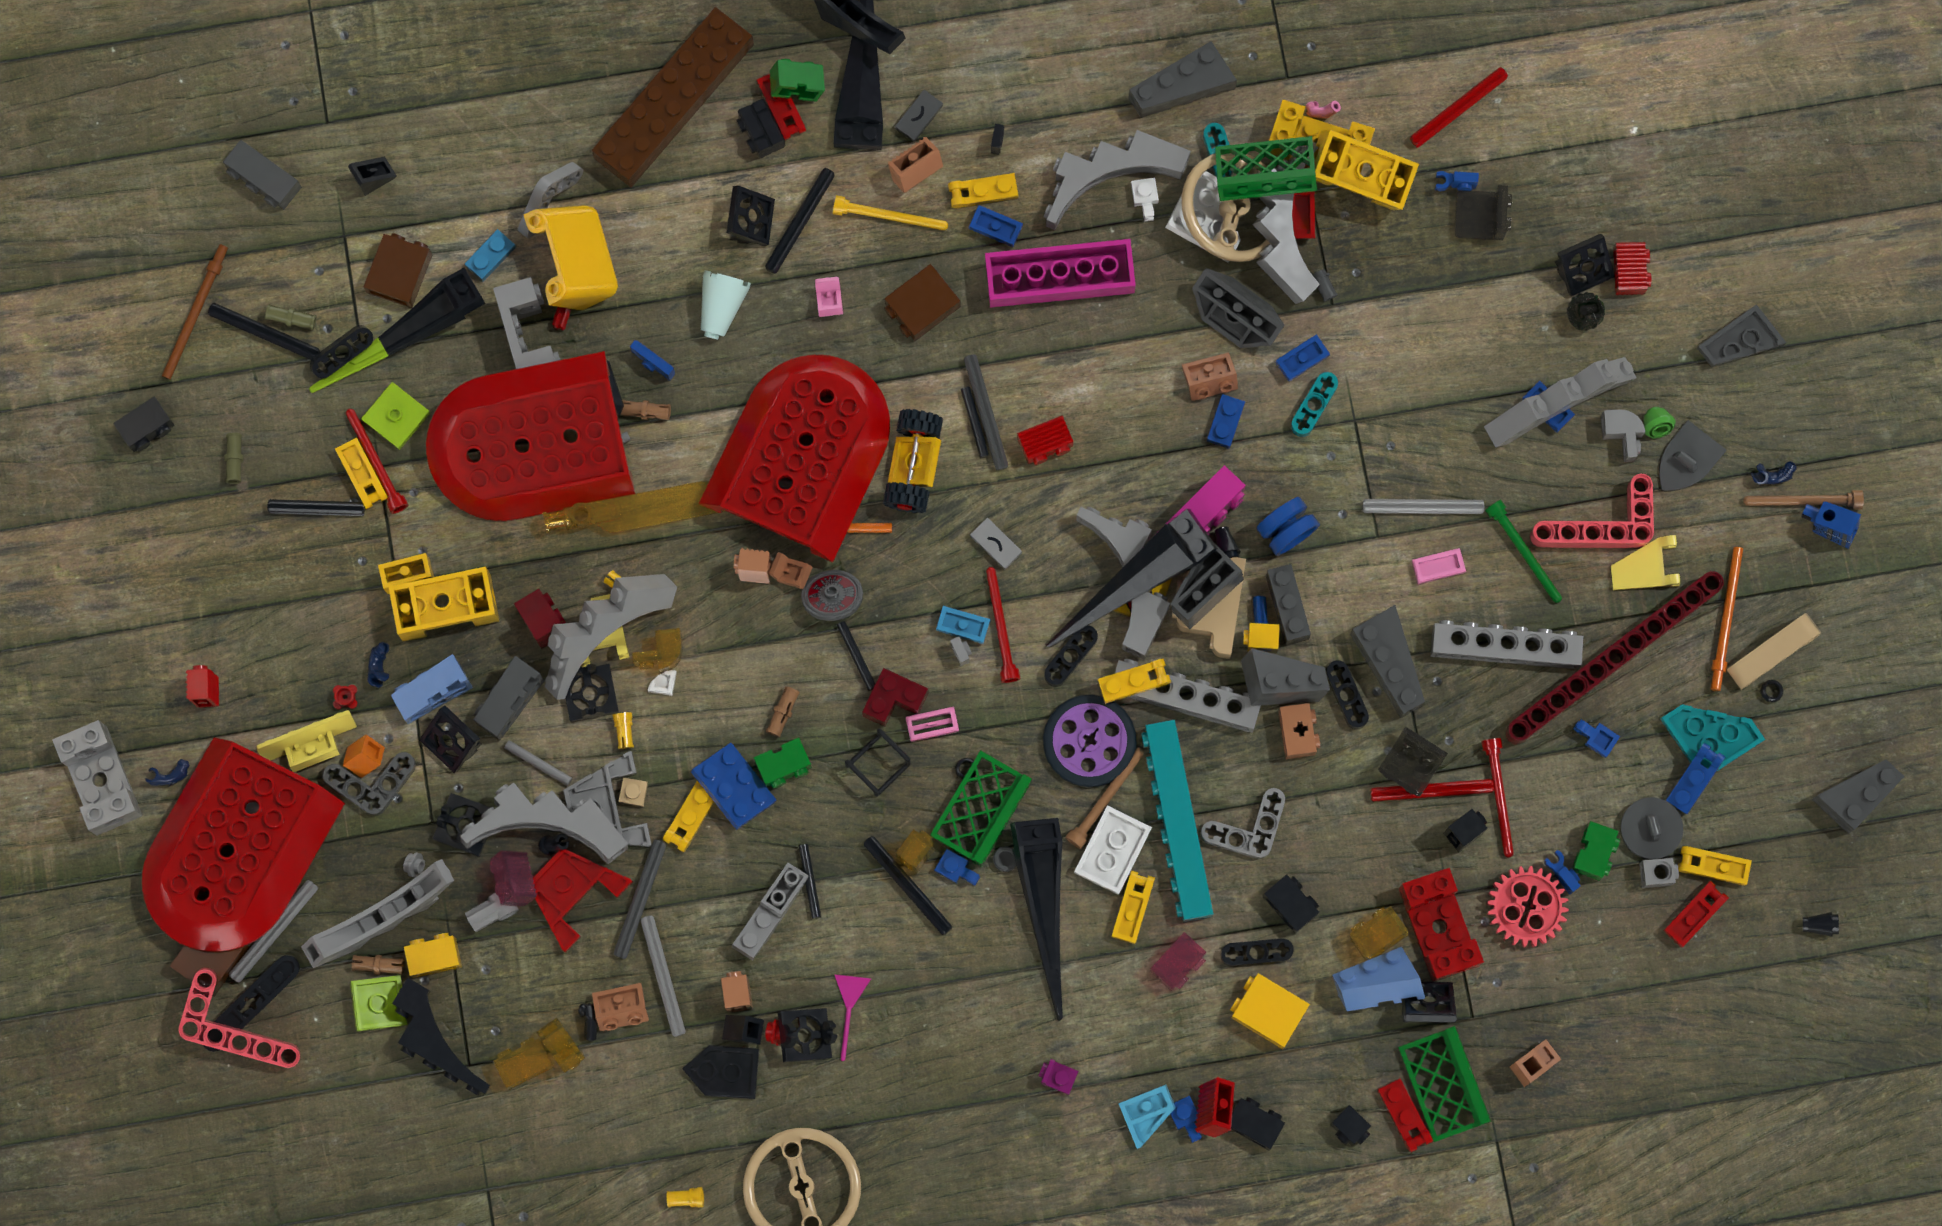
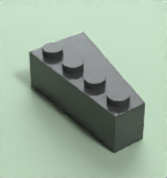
(1186, 80)
(1388, 656)

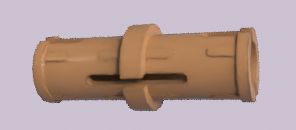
(646, 410)
(782, 711)
(378, 964)

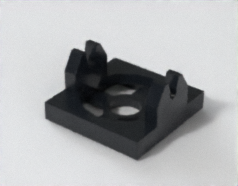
(754, 198)
(1565, 256)
(593, 711)
(429, 739)
(441, 833)
(1431, 989)
(789, 1035)

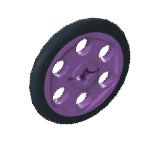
(1070, 768)

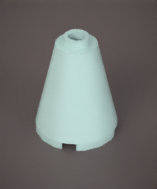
(720, 302)

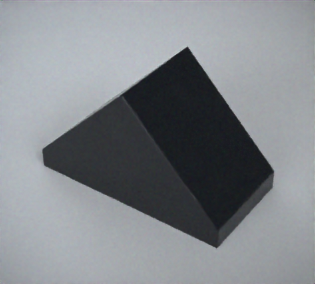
(372, 174)

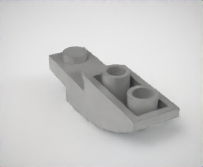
(770, 911)

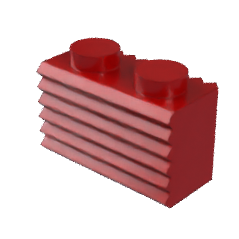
(1631, 268)
(1045, 440)
(202, 687)
(1215, 1107)

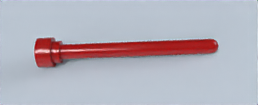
(396, 502)
(1009, 671)
(1492, 749)

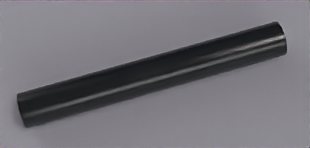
(974, 422)
(856, 655)
(810, 882)

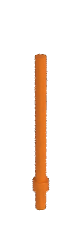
(1719, 665)

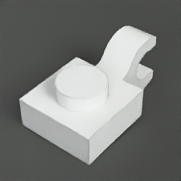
(1145, 195)

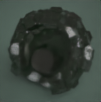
(1585, 311)

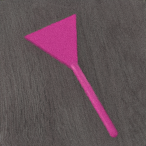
(851, 990)

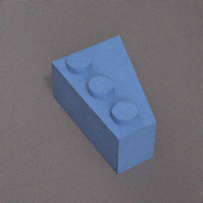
(431, 689)
(1378, 980)

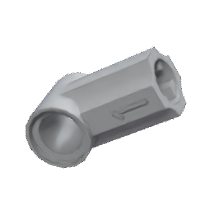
(489, 912)

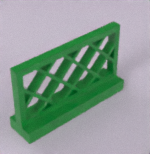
(1266, 182)
(999, 820)
(1466, 1078)

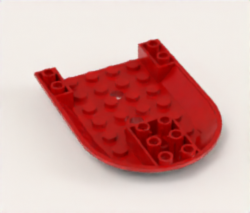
(538, 407)
(827, 475)
(269, 849)

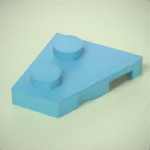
(1147, 1113)

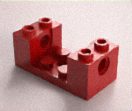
(1431, 900)

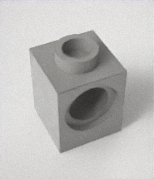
(1648, 877)

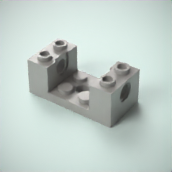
(516, 302)
(90, 753)

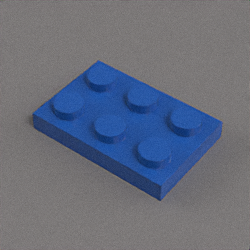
(733, 786)

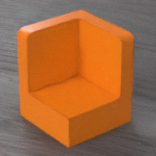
(363, 756)

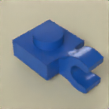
(1459, 180)
(1599, 738)
(954, 866)
(1566, 877)
(1184, 1116)

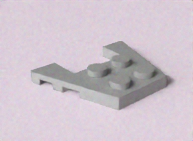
(600, 789)

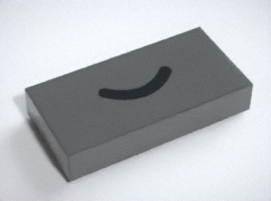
(919, 116)

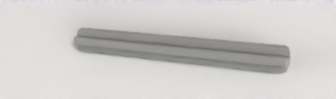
(1423, 506)
(262, 944)
(663, 976)

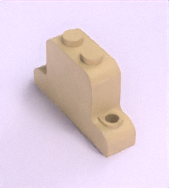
(1220, 621)

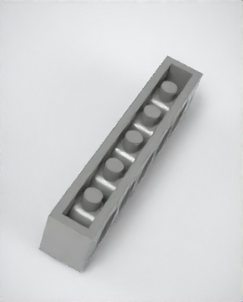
(1444, 647)
(1171, 700)

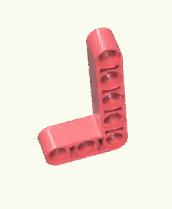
(1603, 528)
(228, 1032)

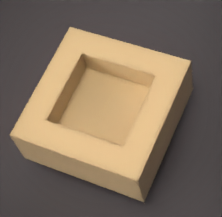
(633, 792)

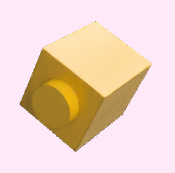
(1262, 637)

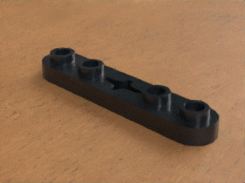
(269, 986)

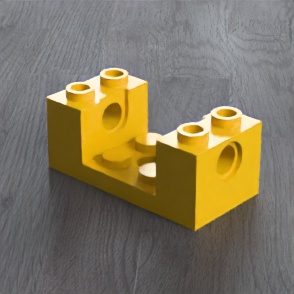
(1293, 124)
(1339, 164)
(469, 600)

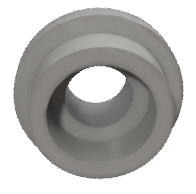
(414, 864)

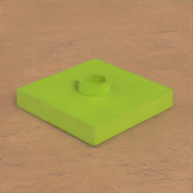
(395, 415)
(373, 1003)

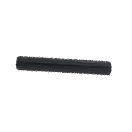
(316, 507)

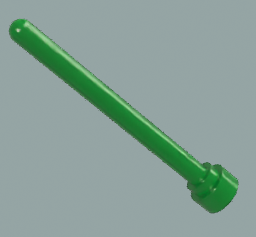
(1498, 512)

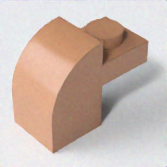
(1535, 1063)

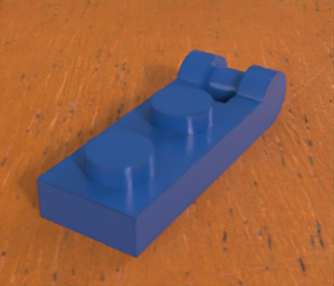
(1695, 779)

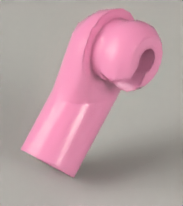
(1325, 112)

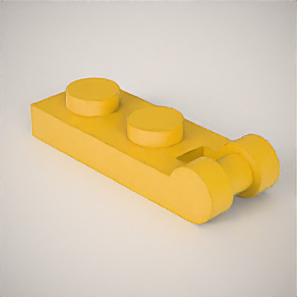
(983, 190)
(361, 472)
(1133, 681)
(689, 817)
(1715, 865)
(1132, 908)

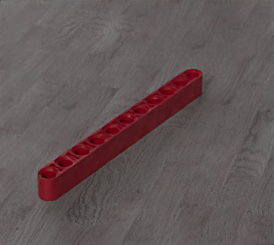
(1620, 647)

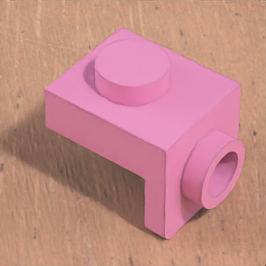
(828, 296)

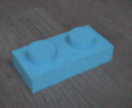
(490, 255)
(963, 624)

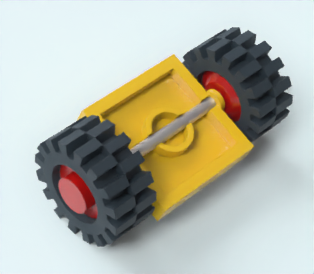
(913, 461)

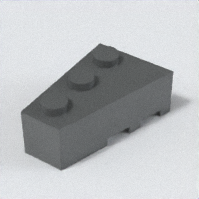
(1205, 587)
(1282, 680)
(508, 698)
(1859, 795)

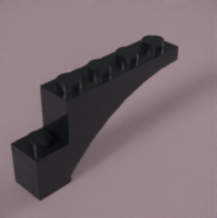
(861, 23)
(426, 1040)

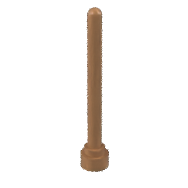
(1854, 500)
(1078, 836)

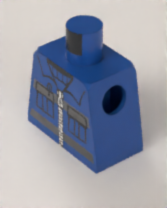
(1841, 524)

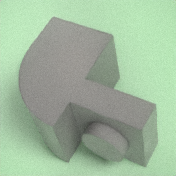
(1624, 426)

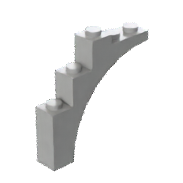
(1078, 175)
(1281, 257)
(1558, 398)
(1146, 610)
(600, 618)
(515, 811)
(379, 918)

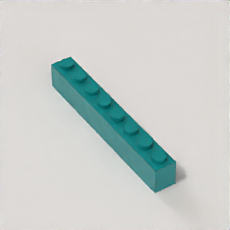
(1178, 821)

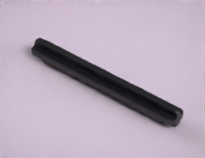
(799, 220)
(263, 331)
(907, 885)

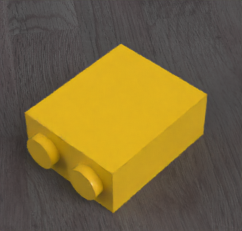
(1269, 1010)

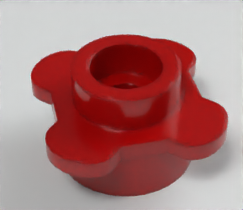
(340, 691)
(772, 1032)

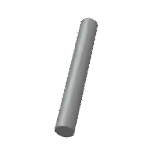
(538, 763)

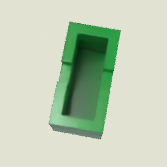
(798, 79)
(784, 764)
(1594, 858)

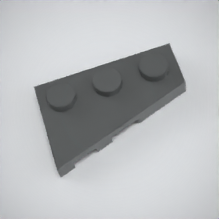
(1741, 338)

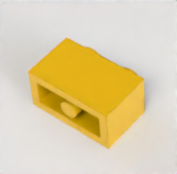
(405, 570)
(432, 956)

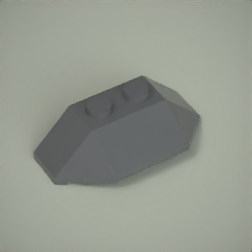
(1236, 310)

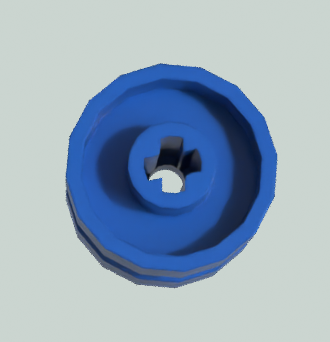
(1288, 526)

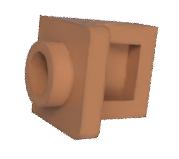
(790, 571)

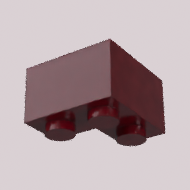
(539, 615)
(892, 691)

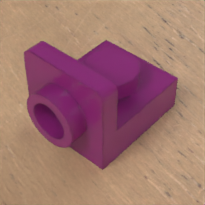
(1058, 1076)

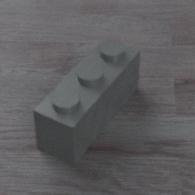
(261, 175)
(1288, 604)

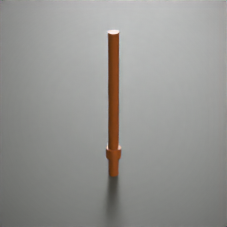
(213, 268)

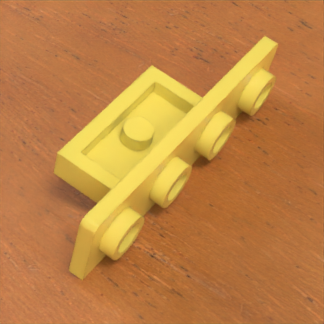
(309, 744)

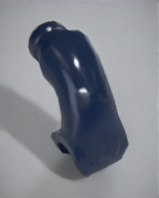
(1781, 475)
(375, 668)
(178, 774)

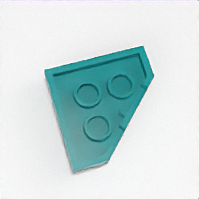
(1722, 732)

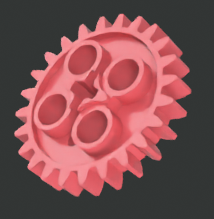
(1506, 898)

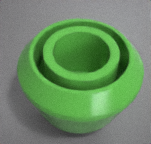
(1658, 422)

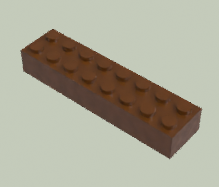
(673, 97)

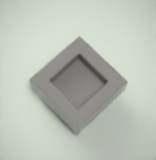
(961, 650)

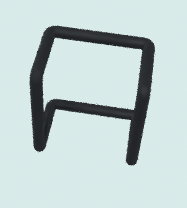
(849, 764)

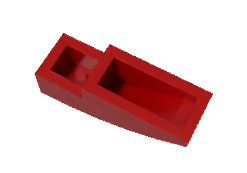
(1304, 215)

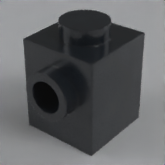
(743, 1029)
(1351, 1127)

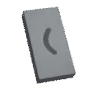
(996, 543)

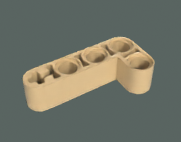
(1774, 651)

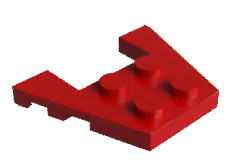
(564, 884)

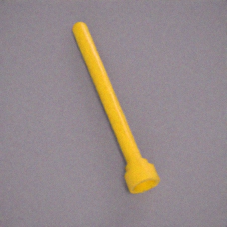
(843, 206)

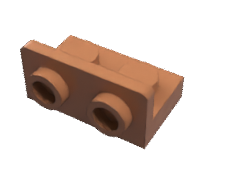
(1210, 376)
(620, 1007)

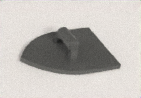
(1688, 458)

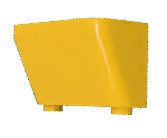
(578, 254)

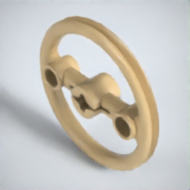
(1230, 211)
(794, 1136)

